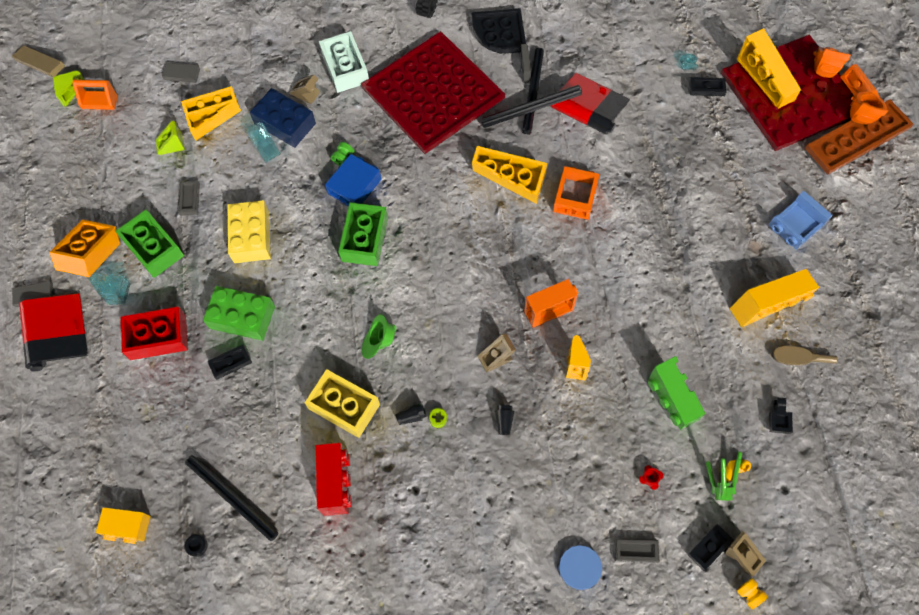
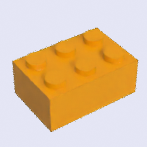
(85, 248)

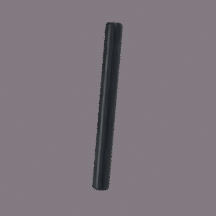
(533, 89)
(531, 106)
(232, 498)

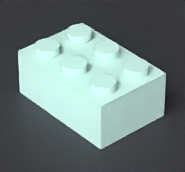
(344, 61)

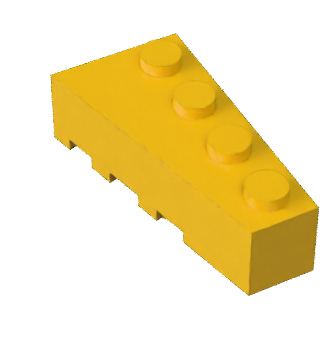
(768, 69)
(511, 171)
(773, 297)

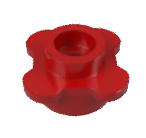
(657, 476)

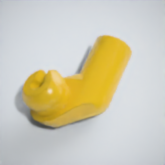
(744, 466)

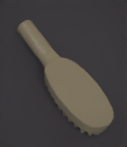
(800, 356)

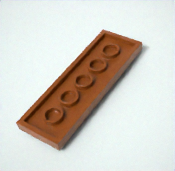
(857, 139)

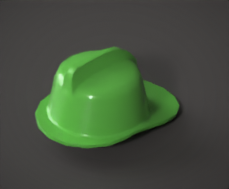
(378, 337)

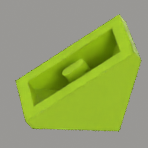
(64, 86)
(170, 140)

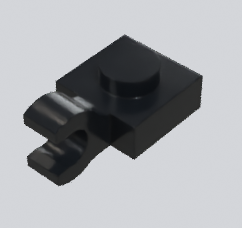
(780, 420)

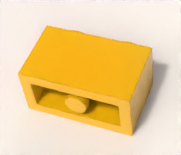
(123, 524)

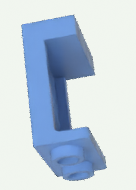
(800, 220)

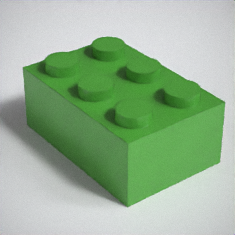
(363, 234)
(150, 243)
(239, 313)

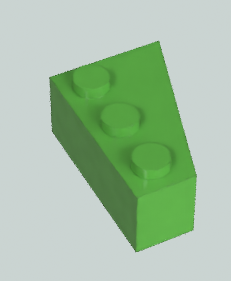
(675, 394)

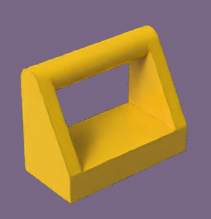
(578, 360)

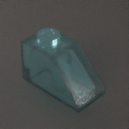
(262, 141)
(111, 288)

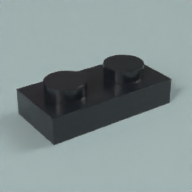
(707, 86)
(229, 362)
(710, 547)

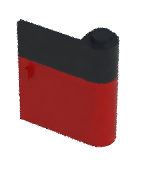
(595, 107)
(52, 330)

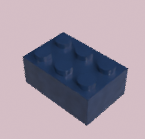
(283, 117)

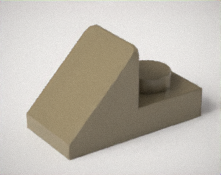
(306, 89)
(497, 353)
(746, 554)

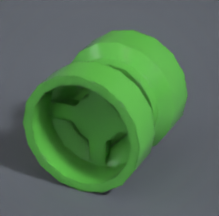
(342, 153)

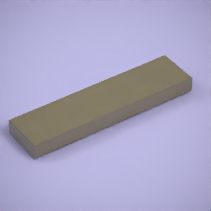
(38, 61)

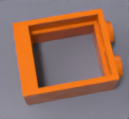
(571, 207)
(550, 303)

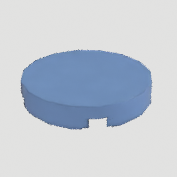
(580, 567)

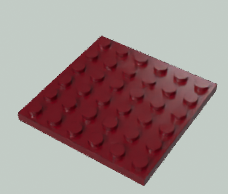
(433, 92)
(817, 108)

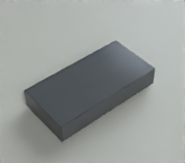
(525, 62)
(181, 72)
(189, 198)
(31, 291)
(637, 550)

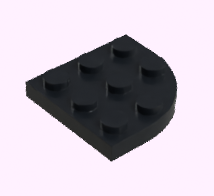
(499, 30)

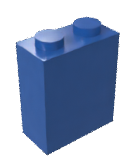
(353, 181)

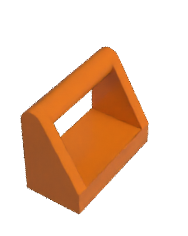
(857, 81)
(95, 99)

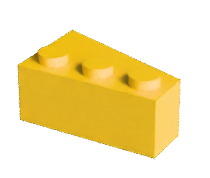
(210, 110)

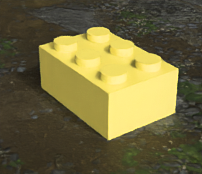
(248, 231)
(342, 403)

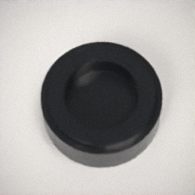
(196, 545)

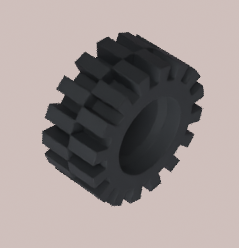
(426, 7)

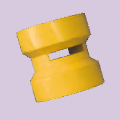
(753, 595)

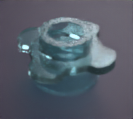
(689, 62)

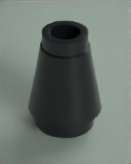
(411, 414)
(504, 419)

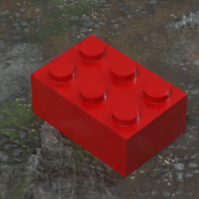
(154, 333)
(332, 479)

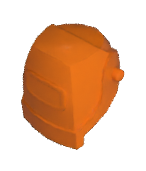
(829, 61)
(867, 108)

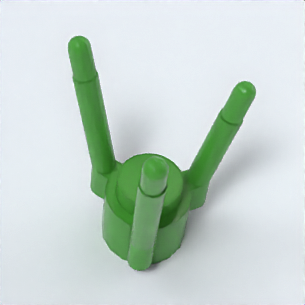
(723, 490)

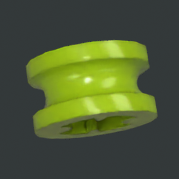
(433, 421)

